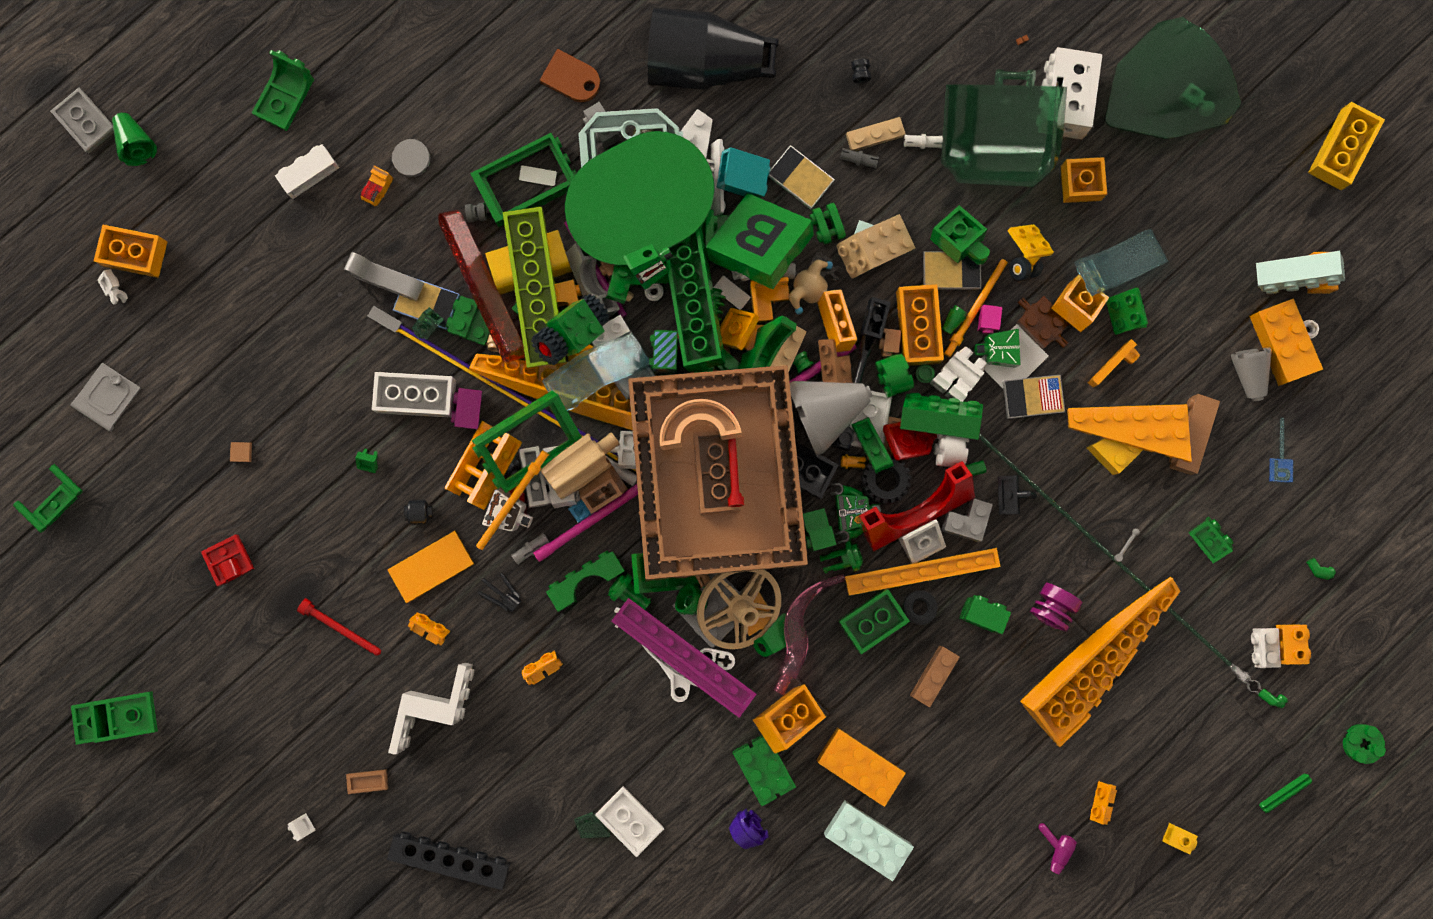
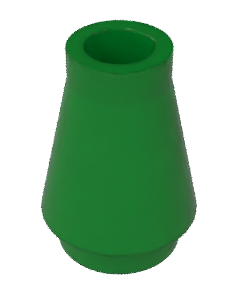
(954, 319)

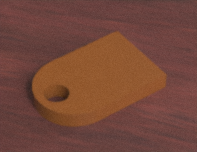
(570, 76)

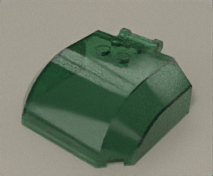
(1003, 130)

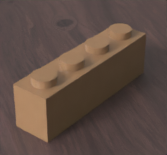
(1201, 417)

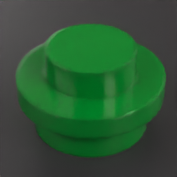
(925, 373)

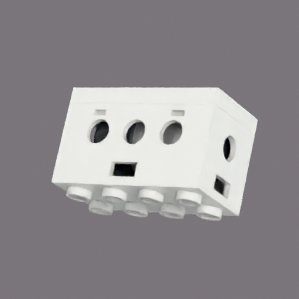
(1080, 74)

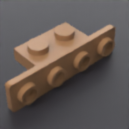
(833, 367)

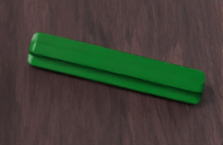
(1285, 793)

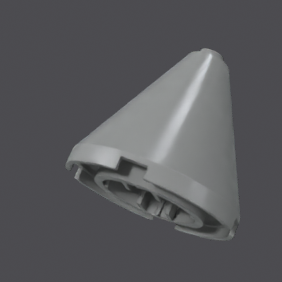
(828, 408)

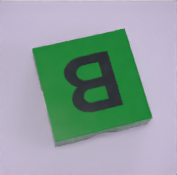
(760, 240)

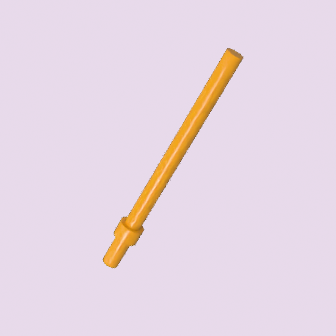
(957, 338)
(533, 469)

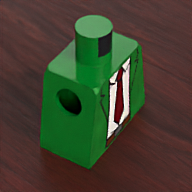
(648, 264)

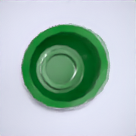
(687, 600)

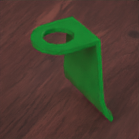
(773, 638)

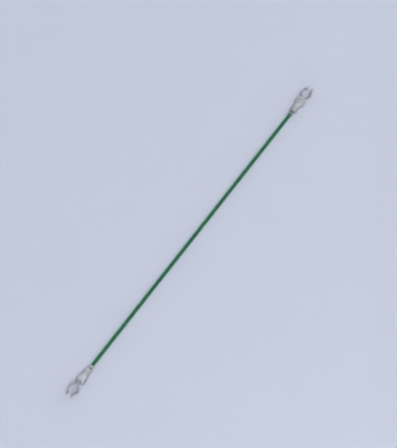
(1241, 675)

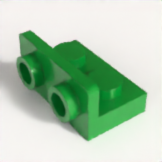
(1212, 540)

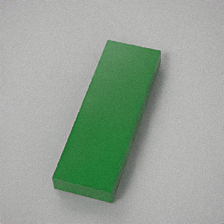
(872, 445)

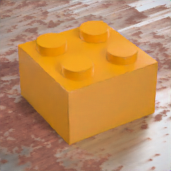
(1083, 180)
(1078, 305)

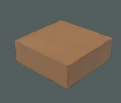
(240, 452)

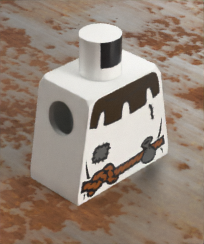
(514, 517)

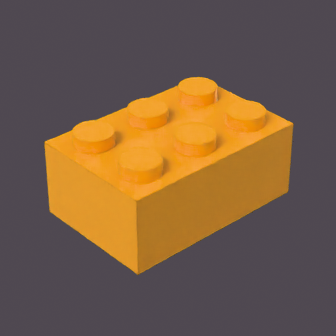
(130, 251)
(789, 718)

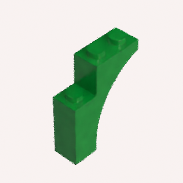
(768, 342)

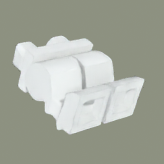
(961, 369)

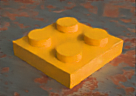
(737, 328)

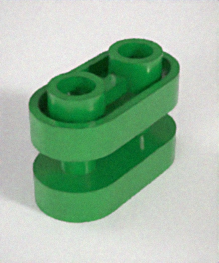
(818, 219)

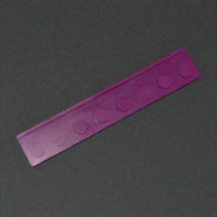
(684, 657)

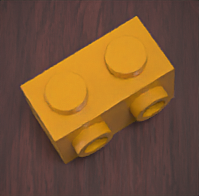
(1294, 644)

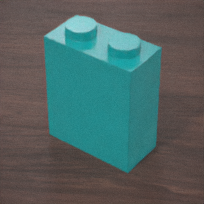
(743, 173)

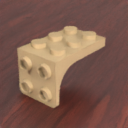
(875, 246)

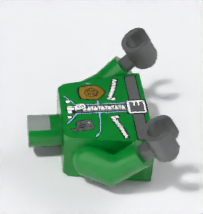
(849, 505)

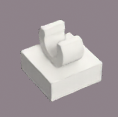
(301, 827)

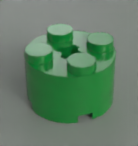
(894, 375)

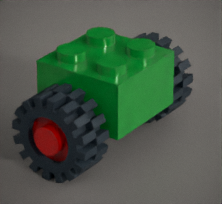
(571, 330)

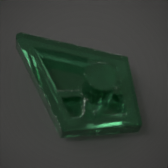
(590, 826)

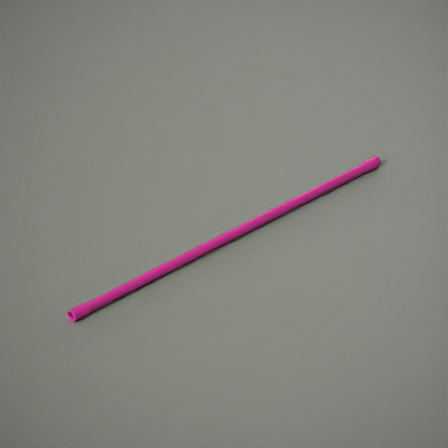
(549, 548)

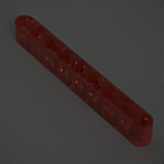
(481, 286)

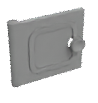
(104, 400)

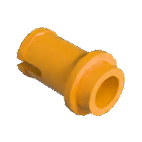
(851, 461)

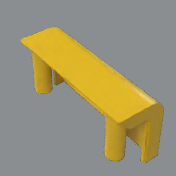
(501, 267)

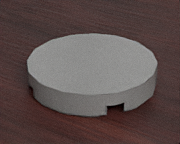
(411, 158)

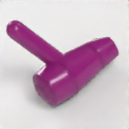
(1063, 849)

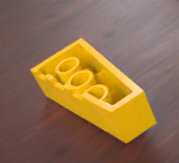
(1113, 454)

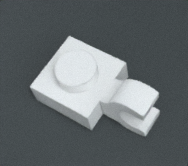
(110, 284)

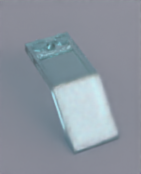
(1121, 263)
(596, 369)

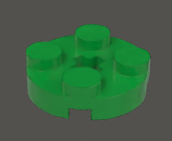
(1374, 749)

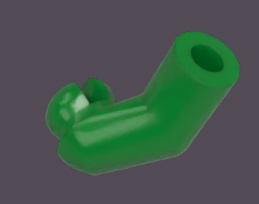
(1278, 702)

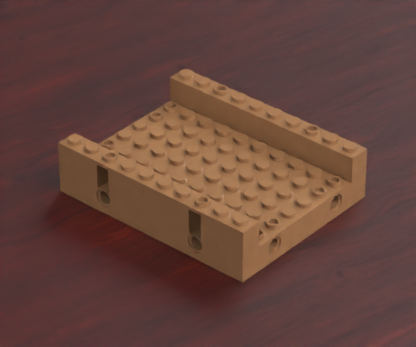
(688, 488)

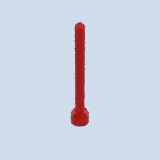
(735, 498)
(307, 607)

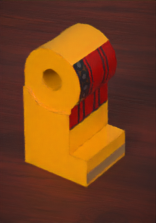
(376, 186)

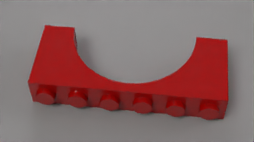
(953, 492)

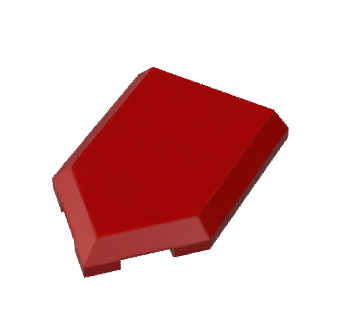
(908, 443)

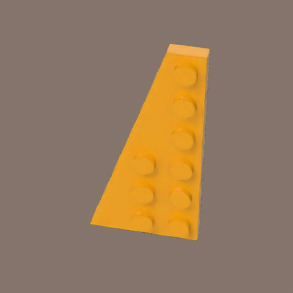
(1148, 428)

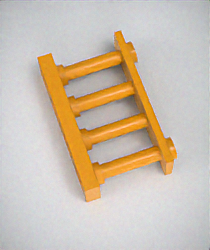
(466, 467)

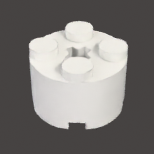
(950, 450)

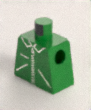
(1001, 349)

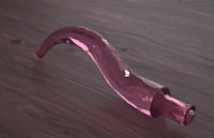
(795, 633)

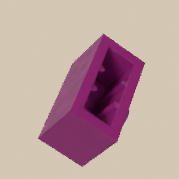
(467, 408)

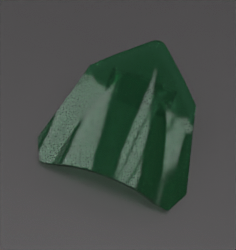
(1173, 83)

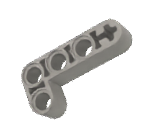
(383, 277)

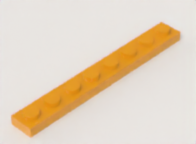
(922, 571)

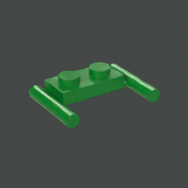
(54, 505)

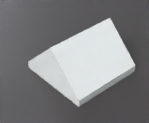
(923, 541)

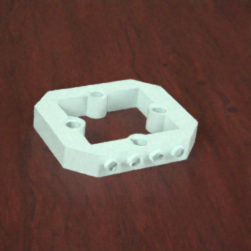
(618, 122)

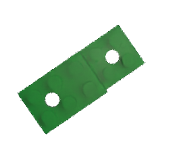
(114, 718)

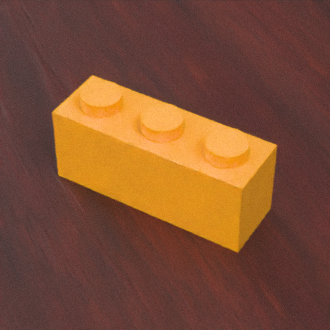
(837, 320)

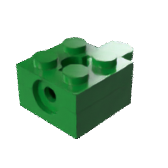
(968, 235)

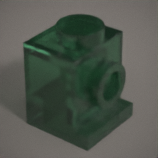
(427, 324)

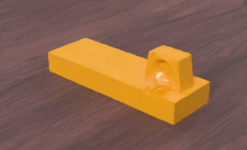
(1126, 352)

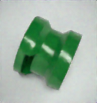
(802, 362)

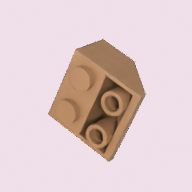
(602, 489)

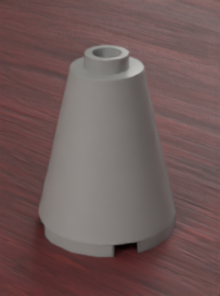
(1253, 371)

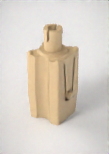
(579, 464)

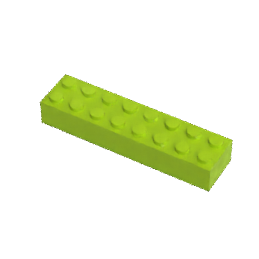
(531, 276)

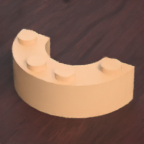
(694, 413)

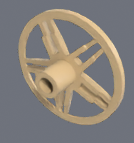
(739, 609)

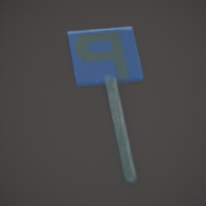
(1281, 469)

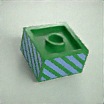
(664, 352)

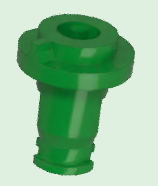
(850, 555)
(624, 589)

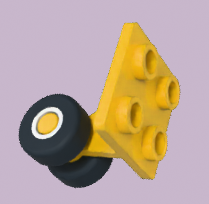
(1033, 247)

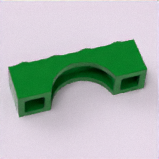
(564, 593)

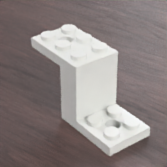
(431, 708)

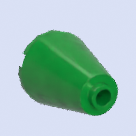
(132, 141)

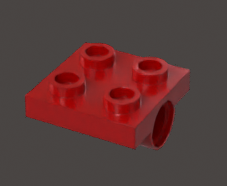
(227, 560)

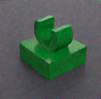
(367, 462)

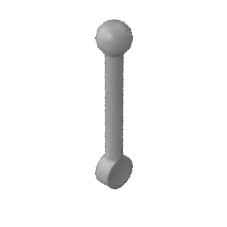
(1119, 557)

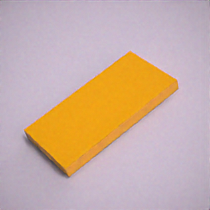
(430, 567)

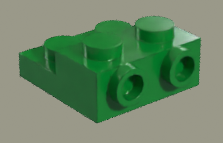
(468, 322)

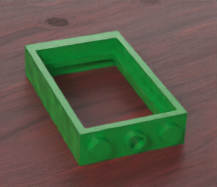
(481, 174)
(554, 402)

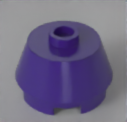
(747, 829)

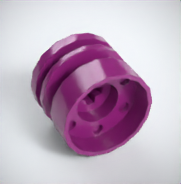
(1056, 606)

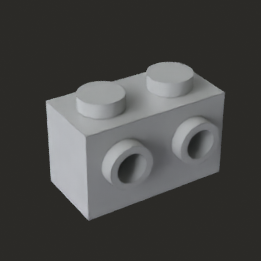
(604, 139)

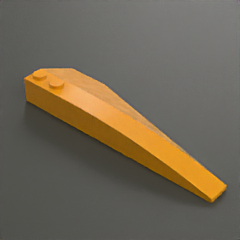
(604, 405)
(1079, 681)

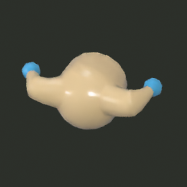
(809, 285)

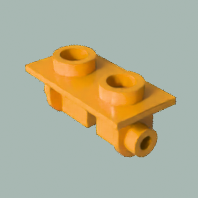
(436, 632)
(533, 672)
(1104, 795)

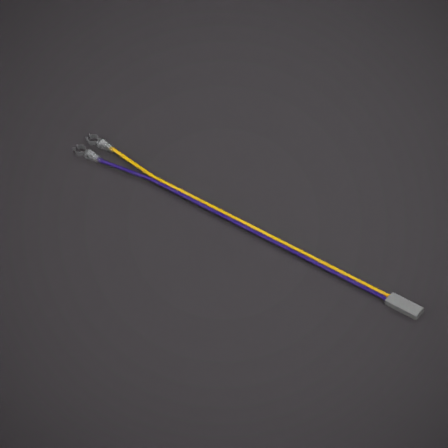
(395, 325)

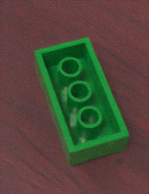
(942, 416)

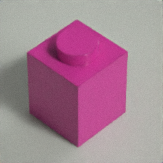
(989, 319)

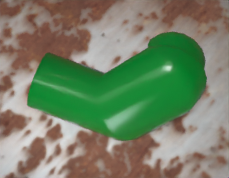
(1321, 572)

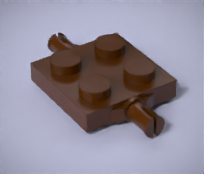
(1042, 322)

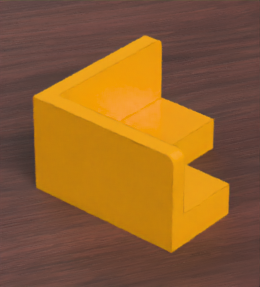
(763, 296)

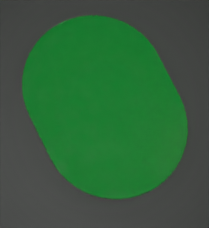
(639, 195)

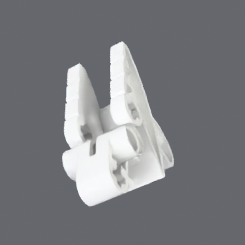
(679, 680)

